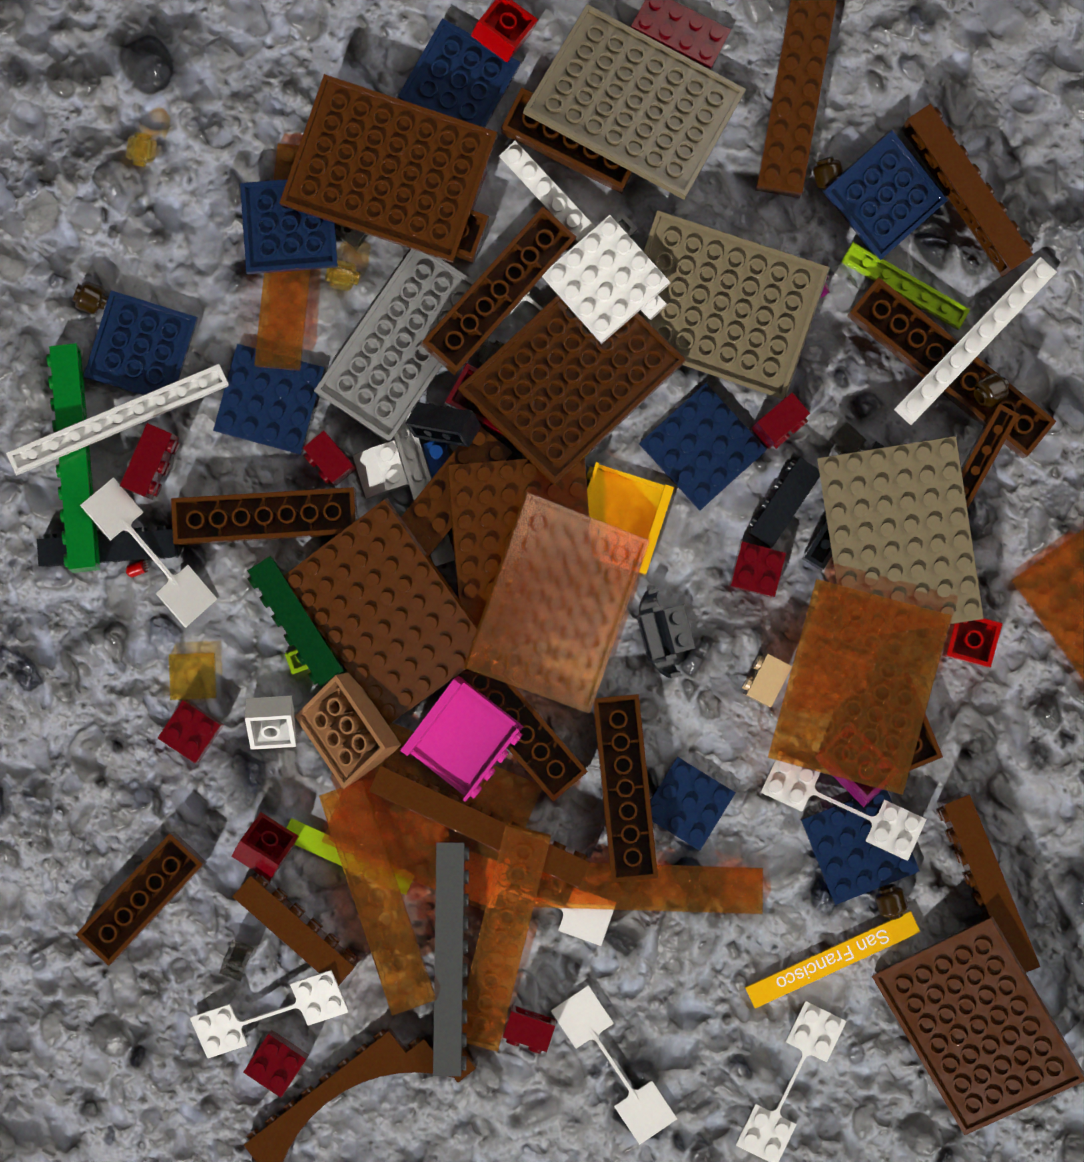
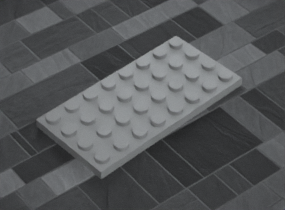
(383, 362)

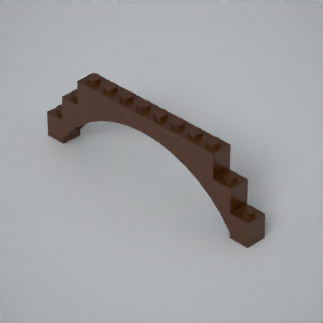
(378, 1059)

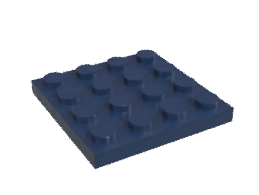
(459, 76)
(885, 195)
(280, 236)
(139, 345)
(268, 403)
(702, 447)
(845, 857)

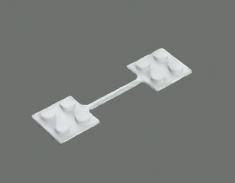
(114, 512)
(892, 828)
(586, 924)
(315, 996)
(815, 1035)
(644, 1108)

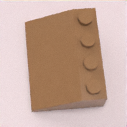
(347, 729)

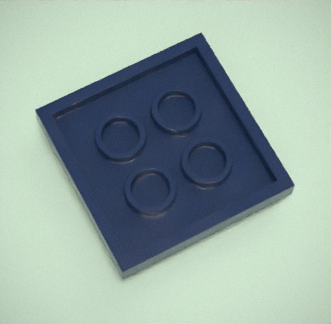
(689, 803)

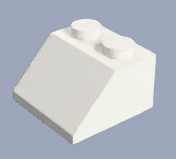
(381, 469)
(270, 722)

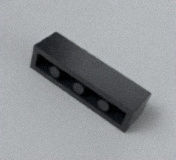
(784, 503)

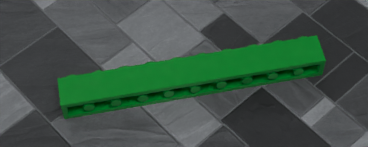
(74, 468)

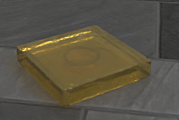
(192, 676)

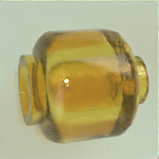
(141, 149)
(343, 276)

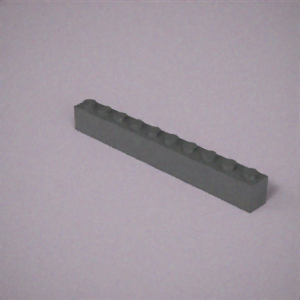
(450, 959)

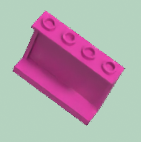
(463, 737)

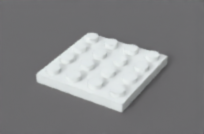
(605, 279)

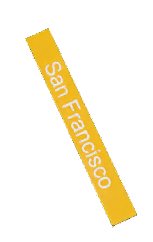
(832, 959)

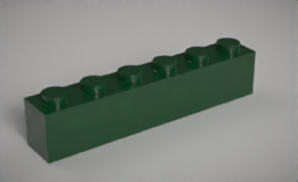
(296, 622)

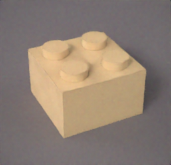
(766, 680)

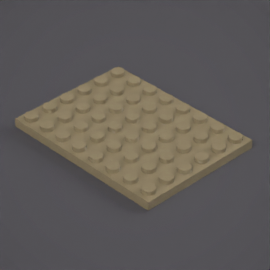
(634, 101)
(733, 303)
(903, 526)

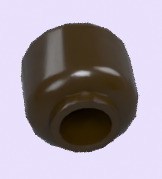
(826, 171)
(89, 297)
(991, 390)
(891, 901)

